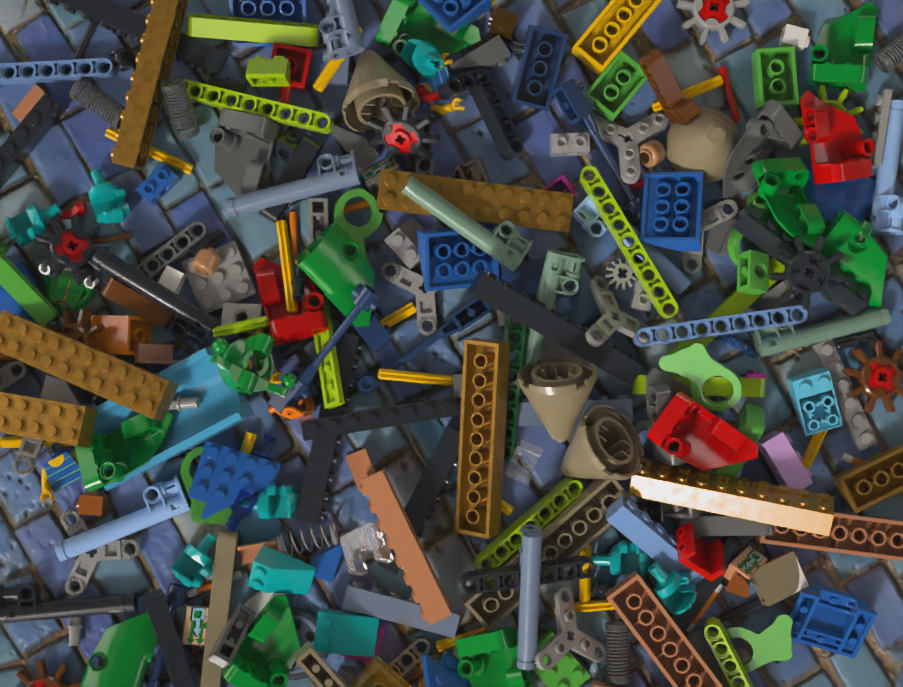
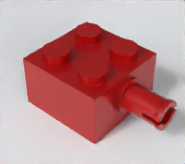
(300, 69)

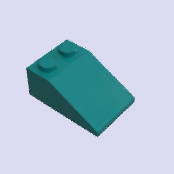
(280, 573)
(346, 633)

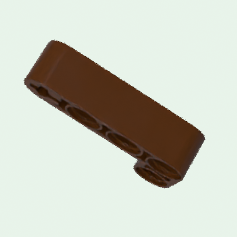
(664, 85)
(136, 302)

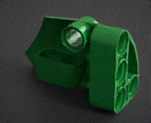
(412, 21)
(782, 187)
(862, 253)
(337, 271)
(121, 451)
(266, 648)
(125, 654)
(491, 659)

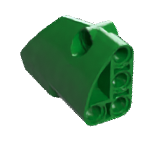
(847, 51)

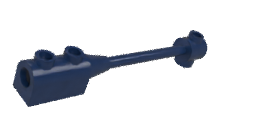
(579, 109)
(364, 299)
(456, 323)
(175, 598)

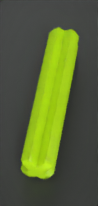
(241, 326)

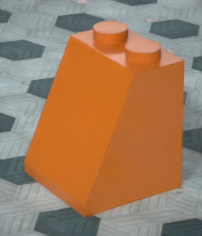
(122, 333)

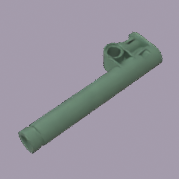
(506, 249)
(557, 270)
(786, 338)

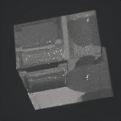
(519, 472)
(360, 542)

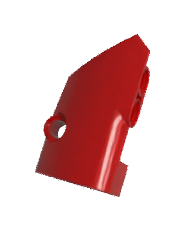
(834, 142)
(287, 326)
(702, 436)

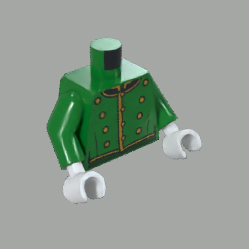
(66, 291)

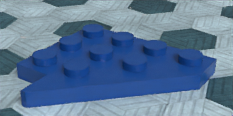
(227, 471)
(443, 672)

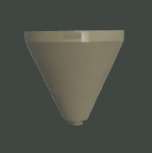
(370, 87)
(702, 144)
(558, 392)
(603, 447)

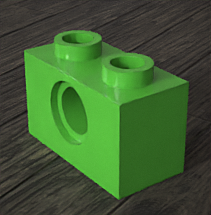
(753, 272)

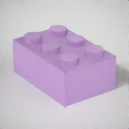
(784, 461)

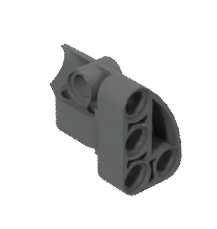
(763, 134)
(244, 150)
(659, 393)

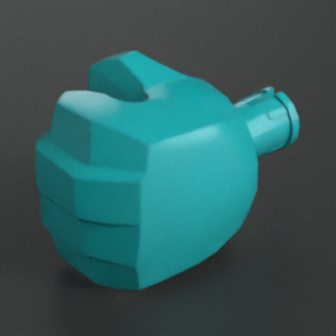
(422, 57)
(107, 200)
(33, 221)
(275, 502)
(624, 559)
(195, 562)
(670, 589)

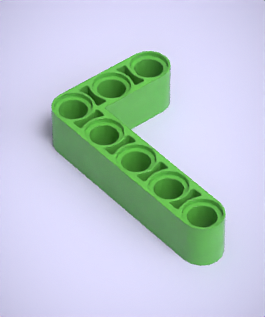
(24, 291)
(752, 426)

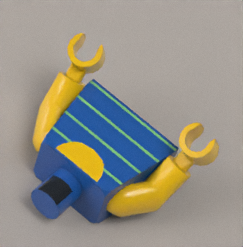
(432, 85)
(58, 471)

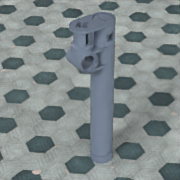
(345, 37)
(334, 174)
(530, 567)

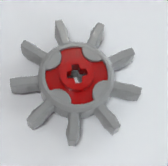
(713, 20)

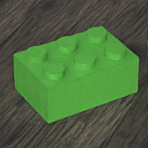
(775, 77)
(616, 86)
(566, 672)

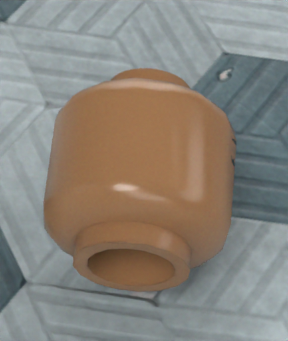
(651, 153)
(206, 262)

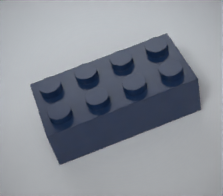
(538, 67)
(528, 277)

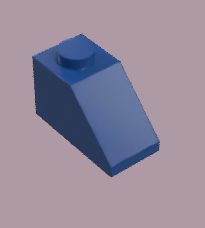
(327, 563)

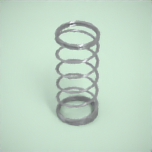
(334, 539)

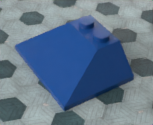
(835, 197)
(831, 620)

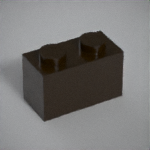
(503, 24)

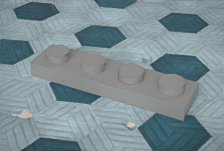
(880, 120)

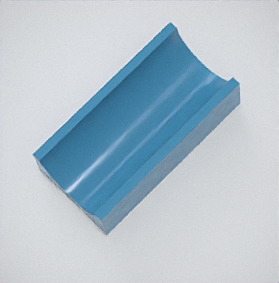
(218, 410)

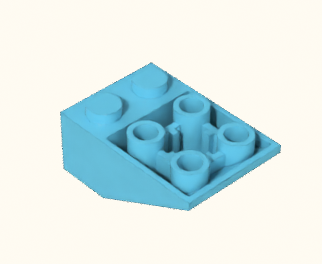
(814, 401)

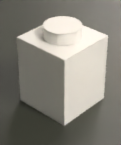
(794, 36)
(173, 279)

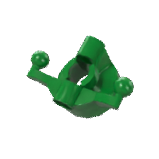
(233, 361)

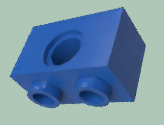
(158, 184)

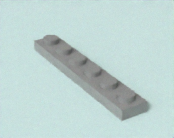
(849, 406)

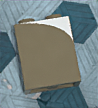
(779, 578)

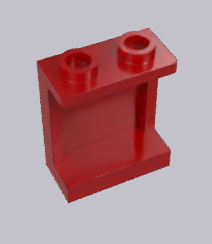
(698, 555)

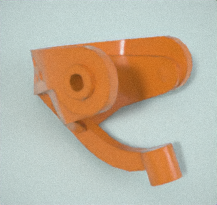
(293, 413)

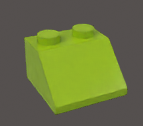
(268, 72)

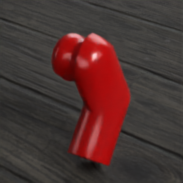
(425, 95)
(79, 210)

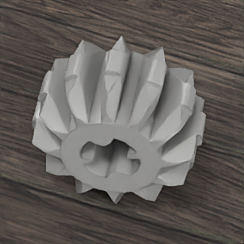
(614, 274)

